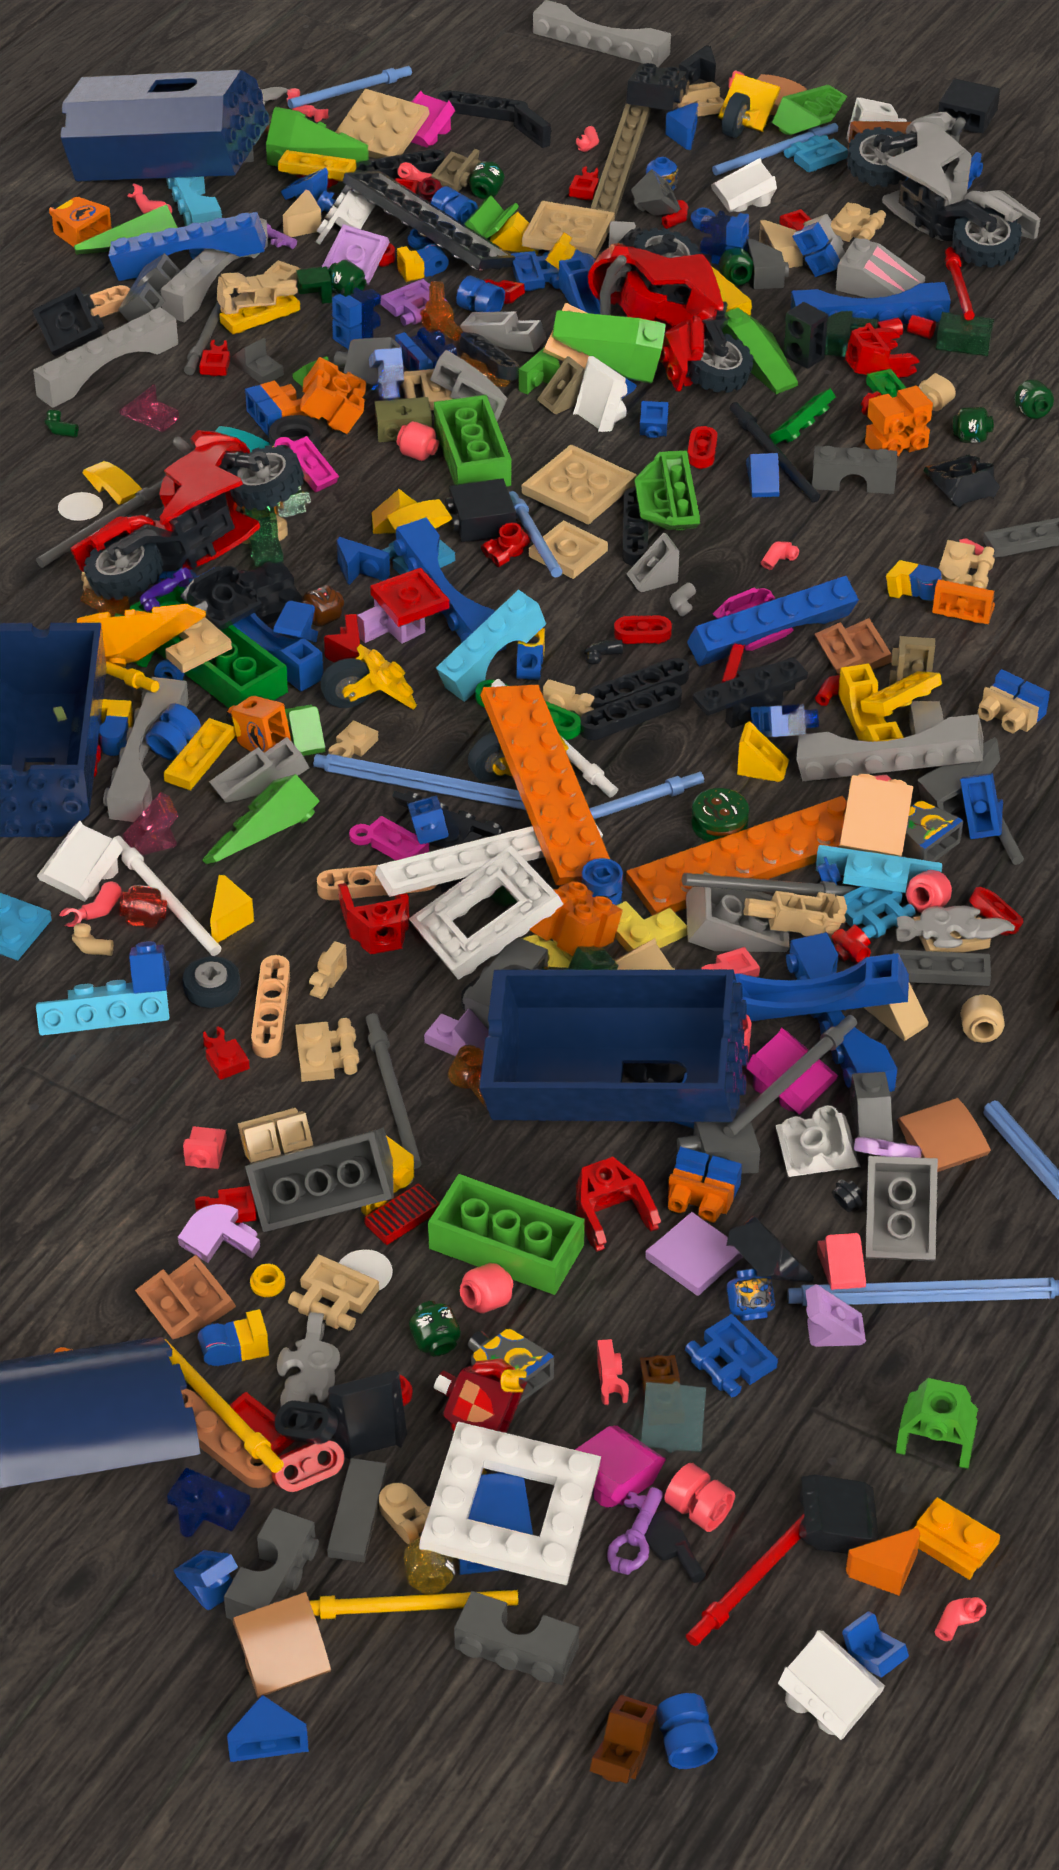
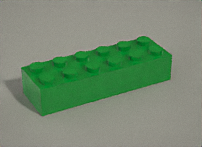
(236, 673)

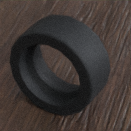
(295, 426)

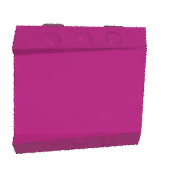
(436, 123)
(747, 600)
(776, 1059)
(623, 1467)

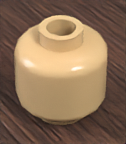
(982, 1018)

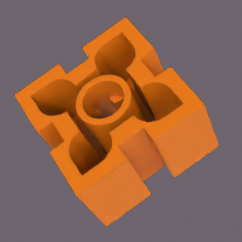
(333, 395)
(899, 421)
(581, 919)

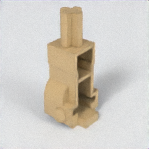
(254, 290)
(800, 912)

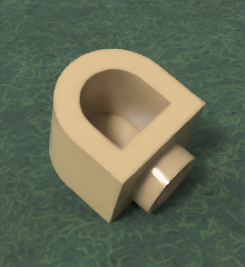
(938, 390)

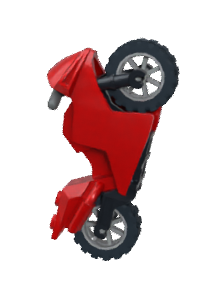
(674, 285)
(197, 514)

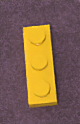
(308, 163)
(256, 315)
(901, 693)
(199, 754)

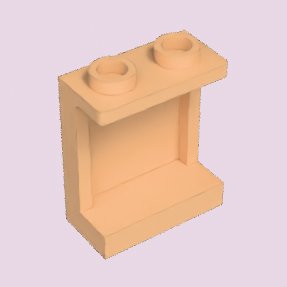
(876, 815)

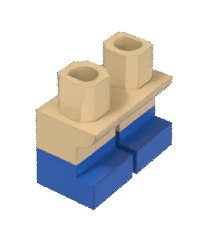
(1013, 702)

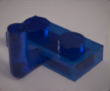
(206, 1499)

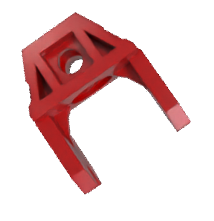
(870, 352)
(374, 919)
(607, 1185)

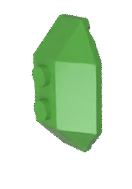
(667, 492)

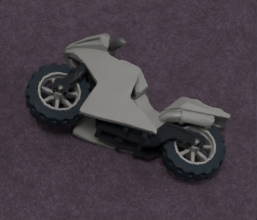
(936, 190)

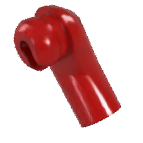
(676, 218)
(828, 689)

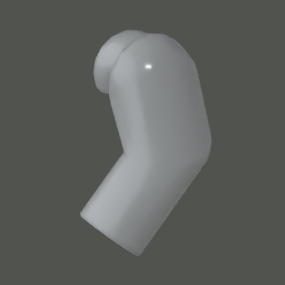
(679, 599)

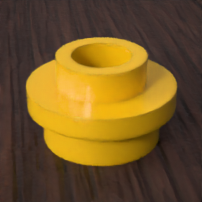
(264, 1274)

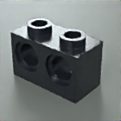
(805, 335)

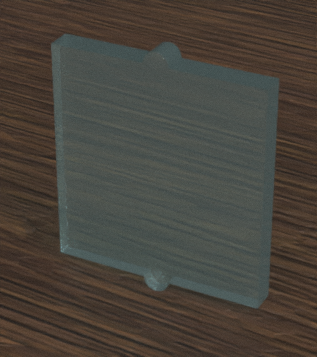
(673, 1416)

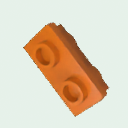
(963, 601)

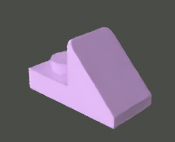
(452, 1034)
(832, 1320)

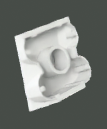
(746, 187)
(601, 395)
(82, 862)
(817, 1143)
(829, 1685)

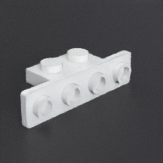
(350, 210)

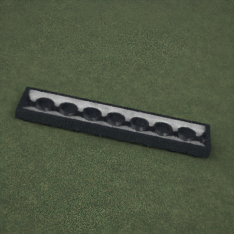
(428, 220)

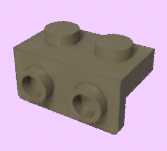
(456, 170)
(912, 656)

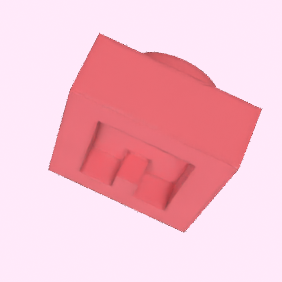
(204, 1147)

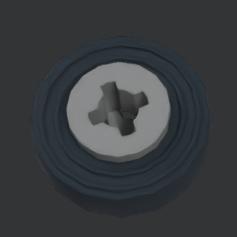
(211, 982)

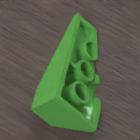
(808, 109)
(294, 132)
(151, 222)
(619, 342)
(768, 359)
(273, 810)

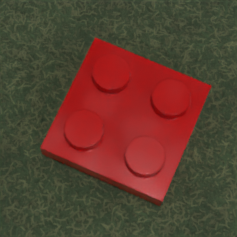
(409, 597)

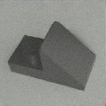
(257, 363)

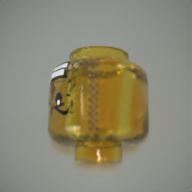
(427, 1569)

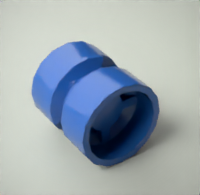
(454, 203)
(480, 296)
(172, 730)
(604, 879)
(686, 1731)

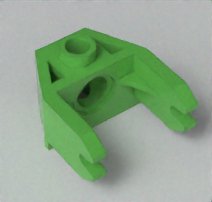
(940, 1413)

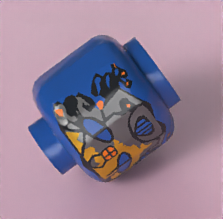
(666, 169)
(750, 1295)

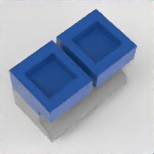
(820, 244)

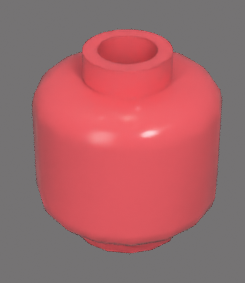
(417, 441)
(928, 890)
(486, 1288)

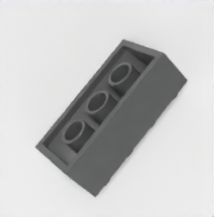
(322, 1179)

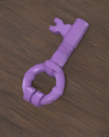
(278, 238)
(635, 1535)

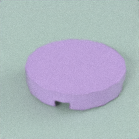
(886, 1148)

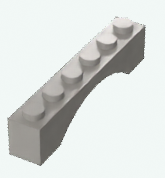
(638, 45)
(187, 289)
(64, 376)
(948, 743)
(129, 784)

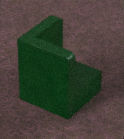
(314, 281)

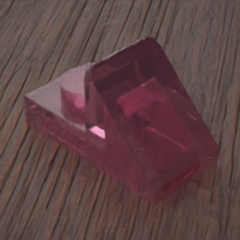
(149, 411)
(152, 828)

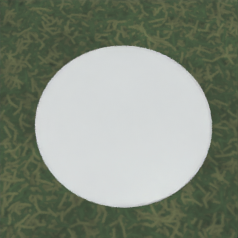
(80, 506)
(371, 1264)

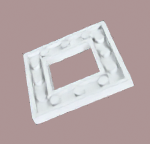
(463, 955)
(542, 1557)

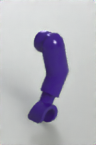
(149, 598)

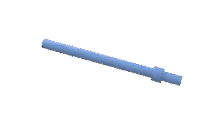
(387, 76)
(773, 149)
(534, 534)
(672, 787)

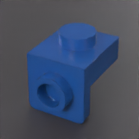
(654, 419)
(872, 1647)

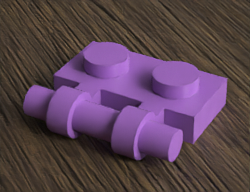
(407, 300)

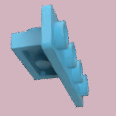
(874, 869)
(101, 1008)

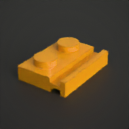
(955, 1538)

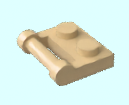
(429, 388)

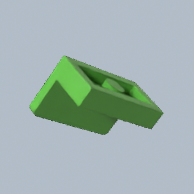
(489, 217)

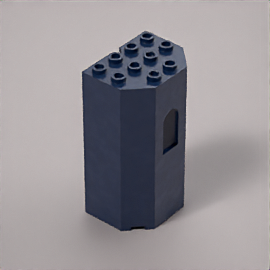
(162, 125)
(37, 674)
(566, 1034)

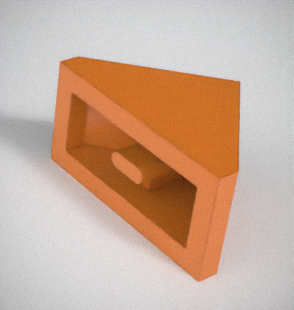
(885, 1561)

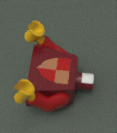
(482, 1394)

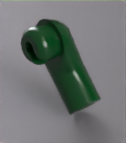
(59, 427)

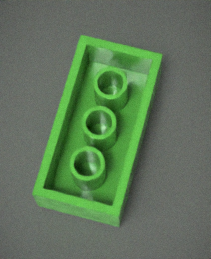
(471, 440)
(502, 1228)

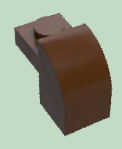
(625, 1740)

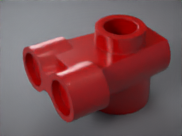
(508, 545)
(851, 944)

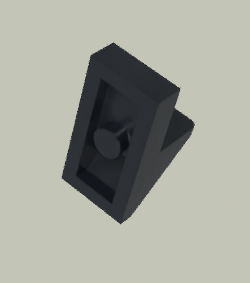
(700, 66)

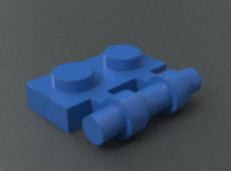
(534, 270)
(739, 1348)

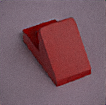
(345, 644)

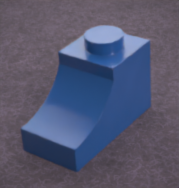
(149, 967)

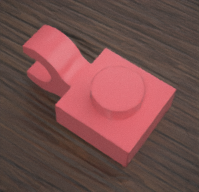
(739, 960)
(609, 1367)

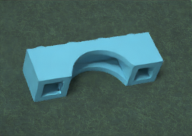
(191, 204)
(467, 665)

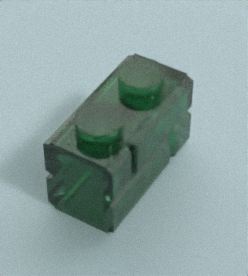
(964, 335)

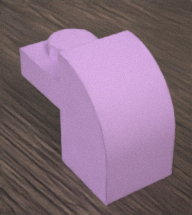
(377, 622)
(213, 1226)

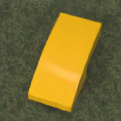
(113, 480)
(432, 509)

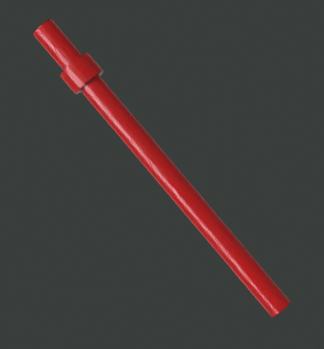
(953, 264)
(718, 1612)

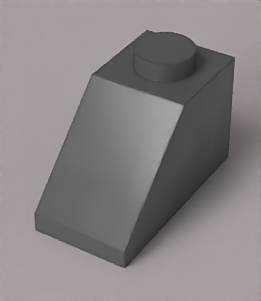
(655, 195)
(768, 266)
(871, 1105)

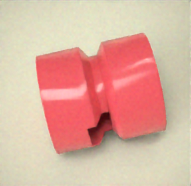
(703, 1500)

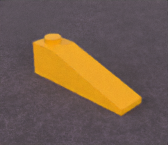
(141, 632)

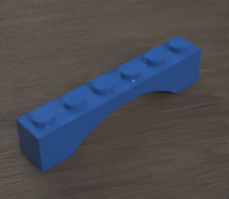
(237, 235)
(575, 286)
(923, 300)
(420, 548)
(813, 605)
(301, 658)
(866, 984)
(858, 1053)

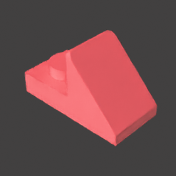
(842, 1260)

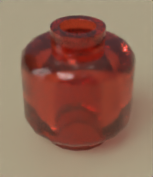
(142, 906)

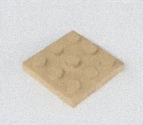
(383, 123)
(584, 225)
(579, 484)

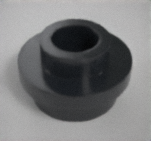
(848, 1195)

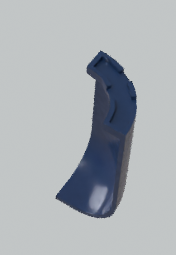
(92, 1411)

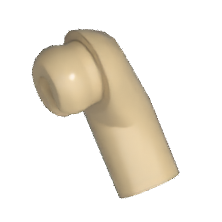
(88, 943)

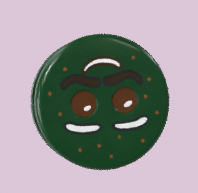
(719, 813)

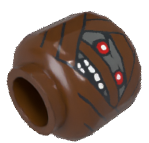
(327, 604)

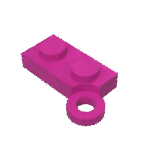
(315, 467)
(388, 839)

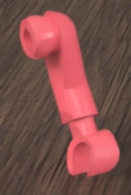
(308, 110)
(143, 202)
(101, 906)

